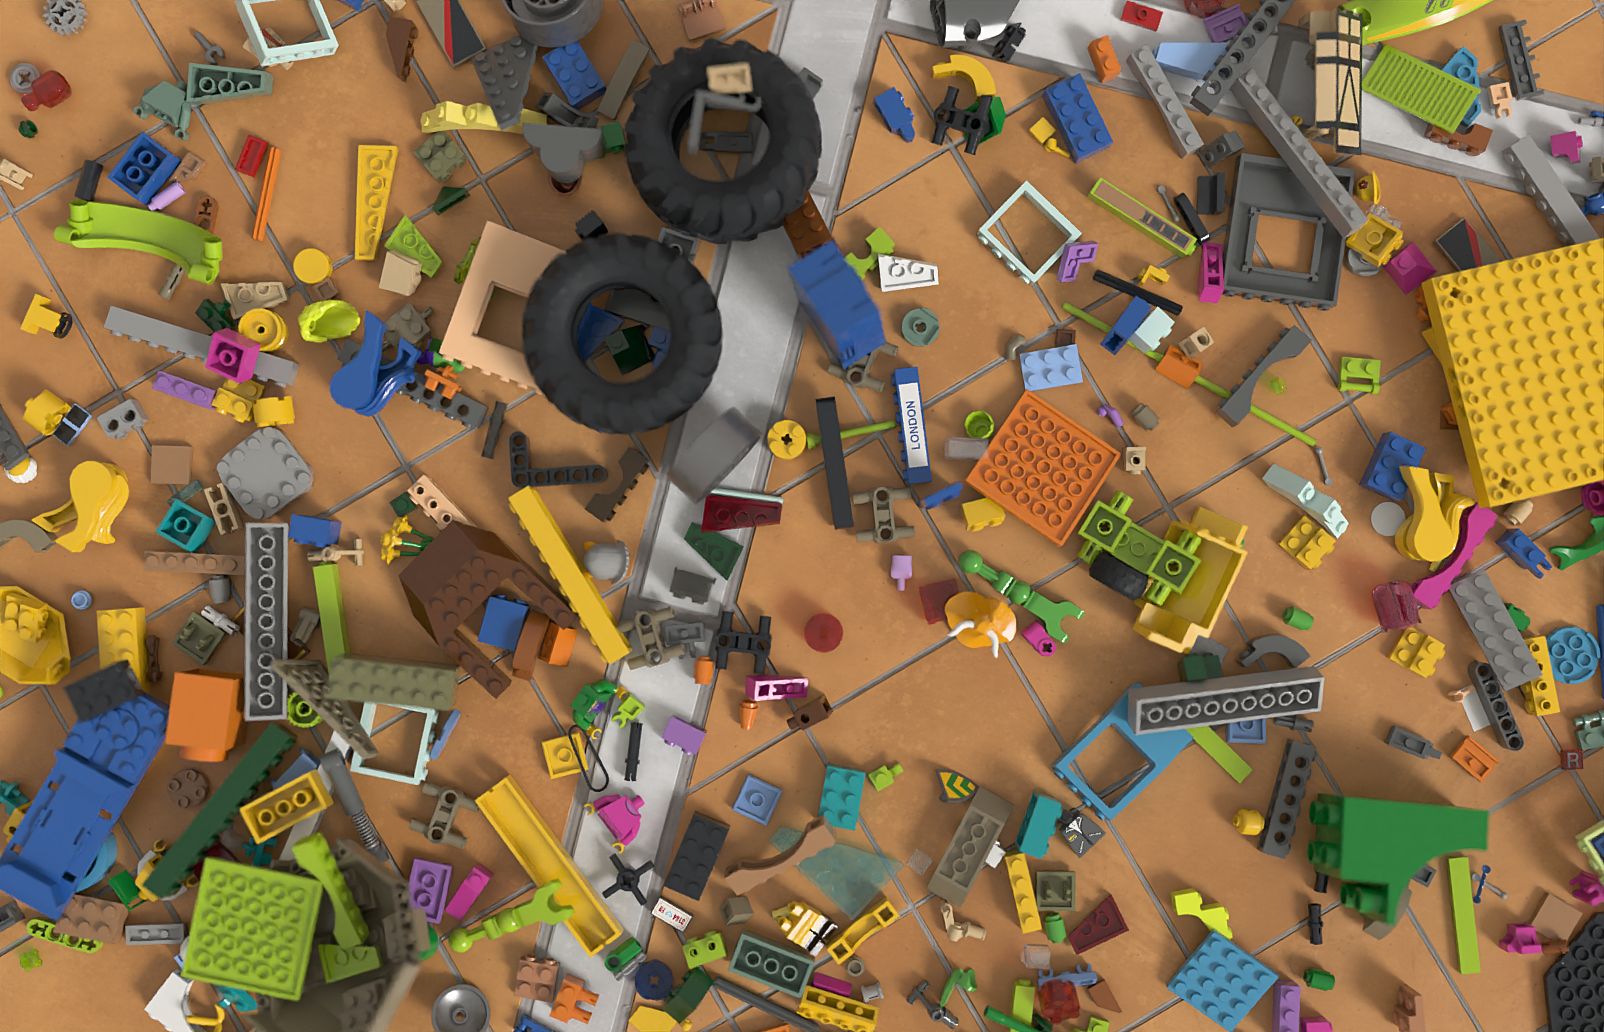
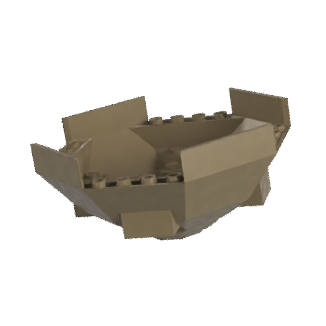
(368, 998)

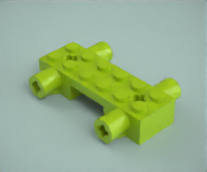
(1139, 548)

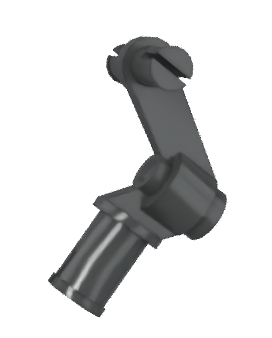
(934, 1010)

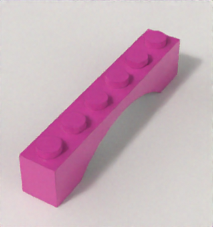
(1473, 525)

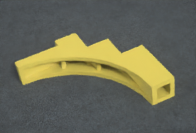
(475, 116)

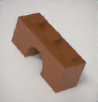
(1473, 142)

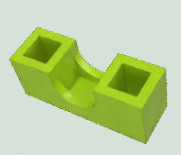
(878, 243)

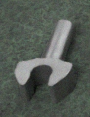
(210, 50)

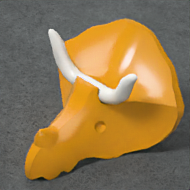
(980, 620)

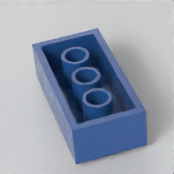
(1077, 118)

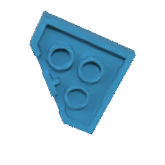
(1463, 66)

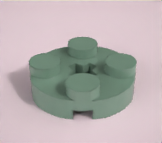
(921, 338)

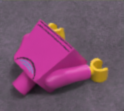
(619, 816)

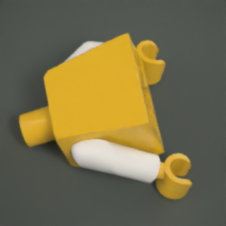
(147, 865)

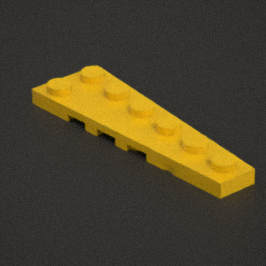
(373, 188)

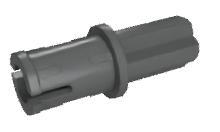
(1294, 723)

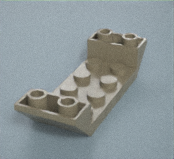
(970, 846)

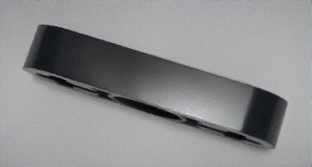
(1191, 218)

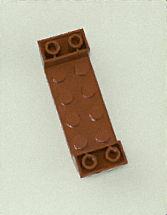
(807, 228)

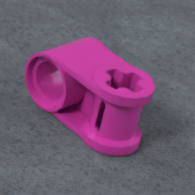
(1037, 636)

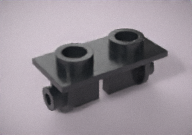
(1013, 35)

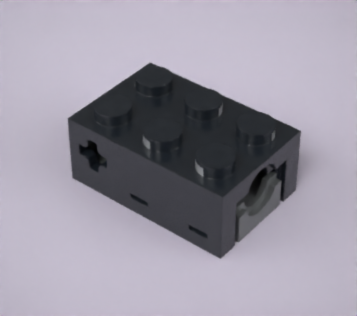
(104, 691)

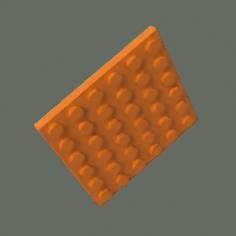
(1043, 468)

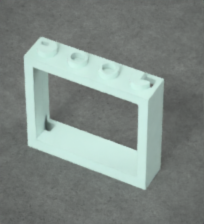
(292, 52)
(1049, 211)
(428, 737)

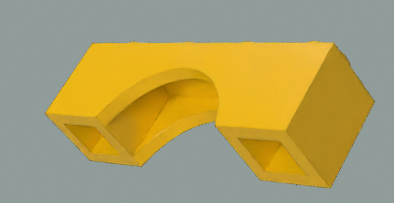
(1022, 891)
(871, 921)

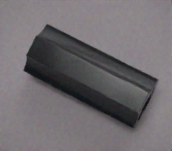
(88, 180)

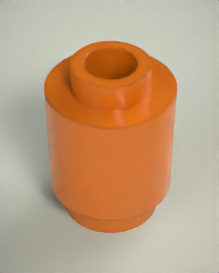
(703, 670)

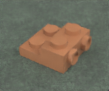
(537, 978)
(1410, 1014)

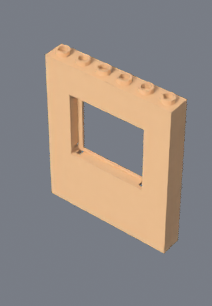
(514, 265)

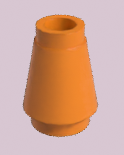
(748, 711)

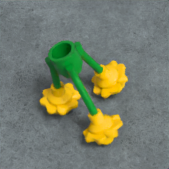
(389, 539)

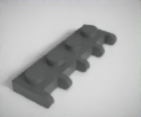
(1519, 61)
(10, 442)

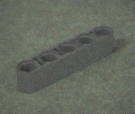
(1503, 710)

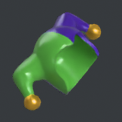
(432, 356)

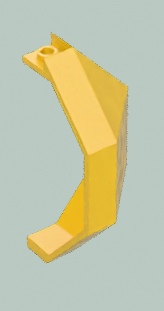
(29, 661)

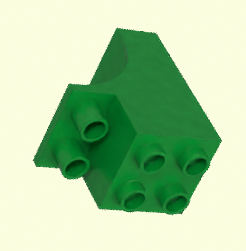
(1386, 845)

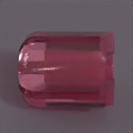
(1395, 605)

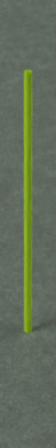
(1200, 380)

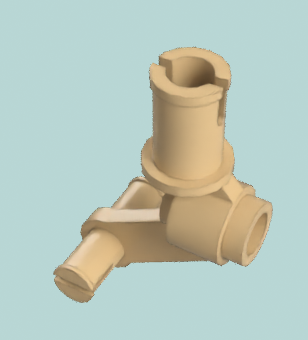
(334, 553)
(957, 930)

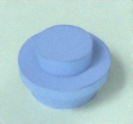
(81, 600)

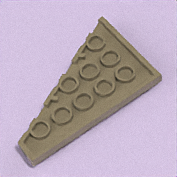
(311, 682)

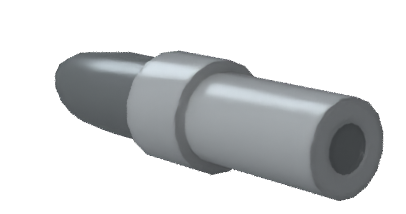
(1595, 121)

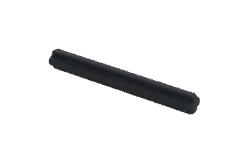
(1133, 291)

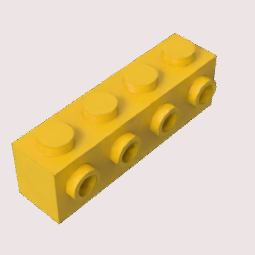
(1541, 691)
(837, 1010)

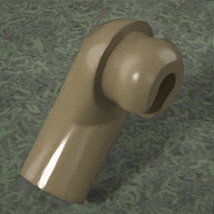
(1013, 344)

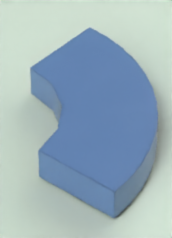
(448, 727)

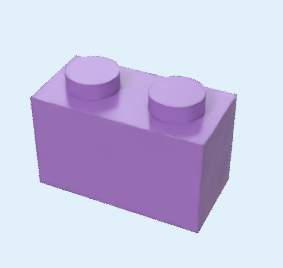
(683, 735)

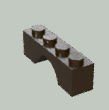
(604, 505)

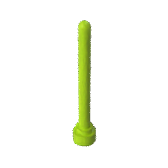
(814, 439)

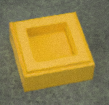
(1042, 130)

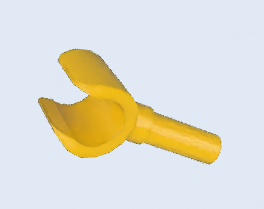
(1050, 146)

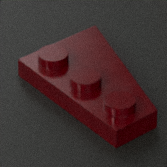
(1098, 927)

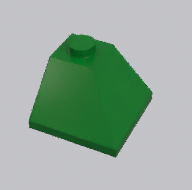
(997, 118)

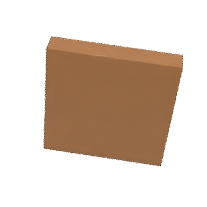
(171, 465)
(1554, 918)

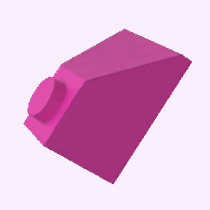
(1409, 268)

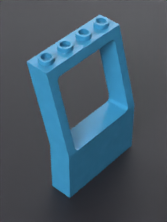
(1155, 748)

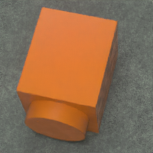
(207, 714)

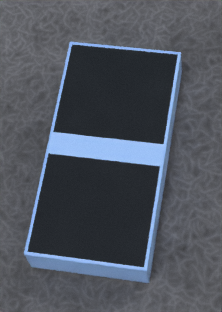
(72, 424)

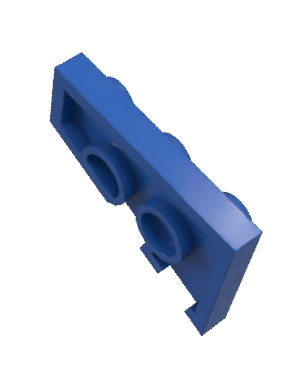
(594, 328)

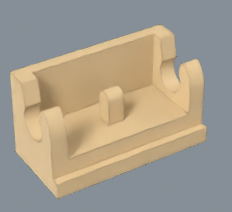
(730, 79)

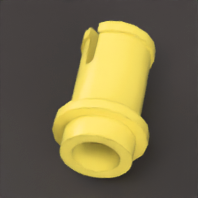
(777, 914)

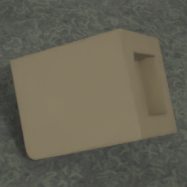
(736, 910)

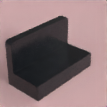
(1211, 194)

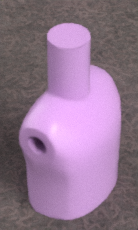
(901, 569)

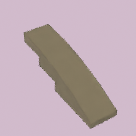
(623, 79)

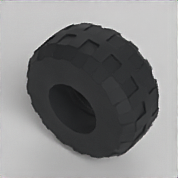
(1118, 576)

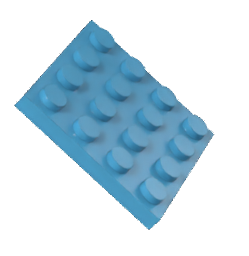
(1222, 980)

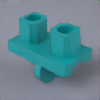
(11, 796)
(259, 857)

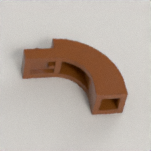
(529, 645)

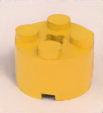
(273, 410)
(45, 412)
(779, 431)

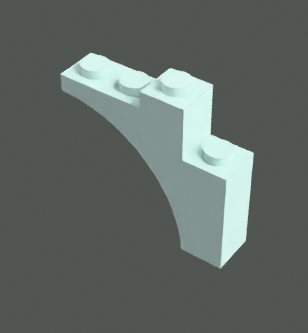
(1303, 494)

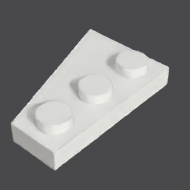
(905, 273)

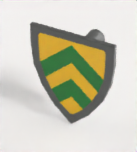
(955, 786)

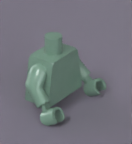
(167, 104)

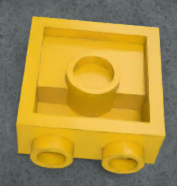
(1375, 240)
(238, 398)
(1307, 543)
(26, 617)
(1417, 652)

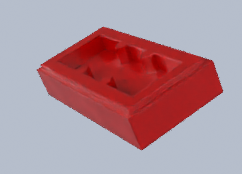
(1141, 16)
(251, 156)

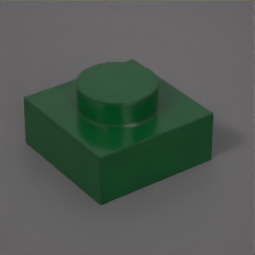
(403, 505)

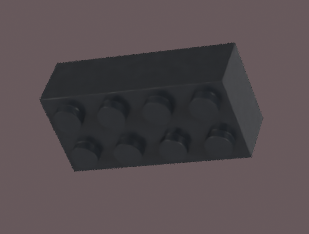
(696, 855)

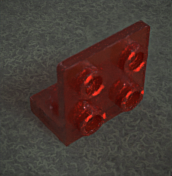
(935, 597)

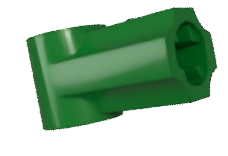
(624, 953)

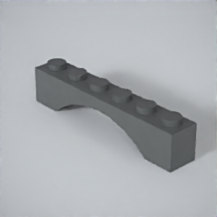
(1238, 404)

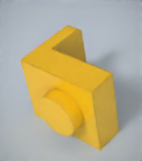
(1156, 274)

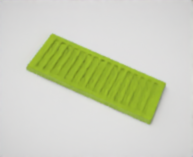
(1419, 88)

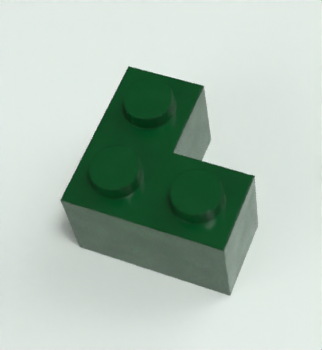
(1199, 667)
(688, 995)

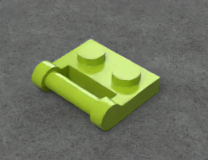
(1359, 369)

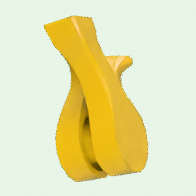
(97, 496)
(1434, 526)

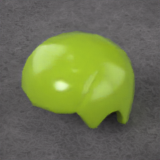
(979, 424)

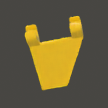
(655, 1020)

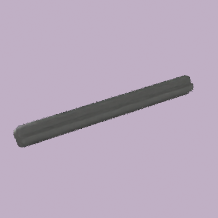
(765, 1005)

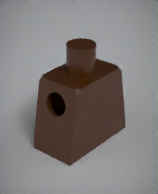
(817, 710)

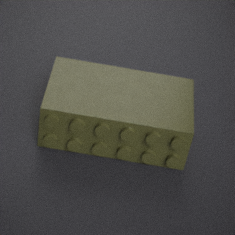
(393, 681)

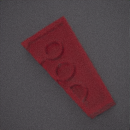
(737, 513)

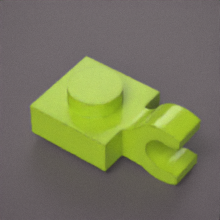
(883, 777)

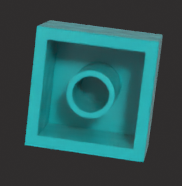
(186, 526)

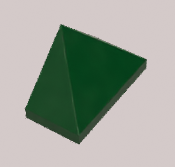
(448, 198)

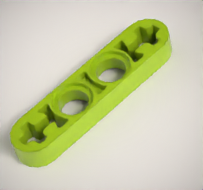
(63, 939)

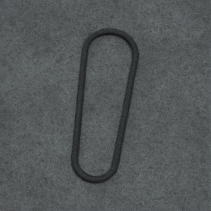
(580, 763)

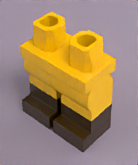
(807, 927)

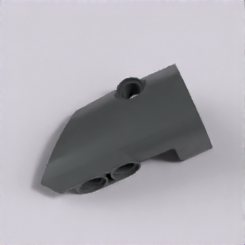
(969, 21)

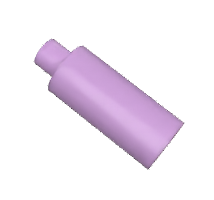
(166, 196)

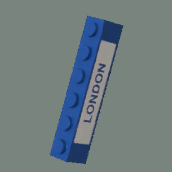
(912, 425)

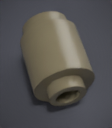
(1145, 417)

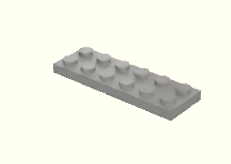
(1494, 630)

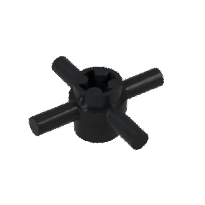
(621, 883)

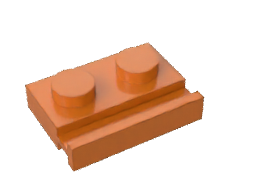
(1474, 758)

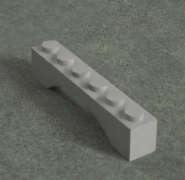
(1153, 79)

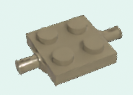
(407, 324)

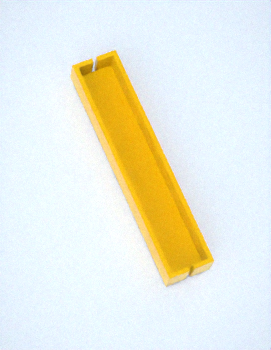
(567, 569)
(547, 860)

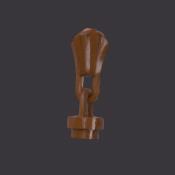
(152, 646)

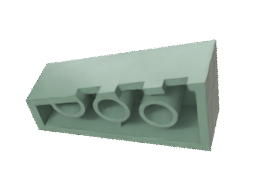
(221, 84)

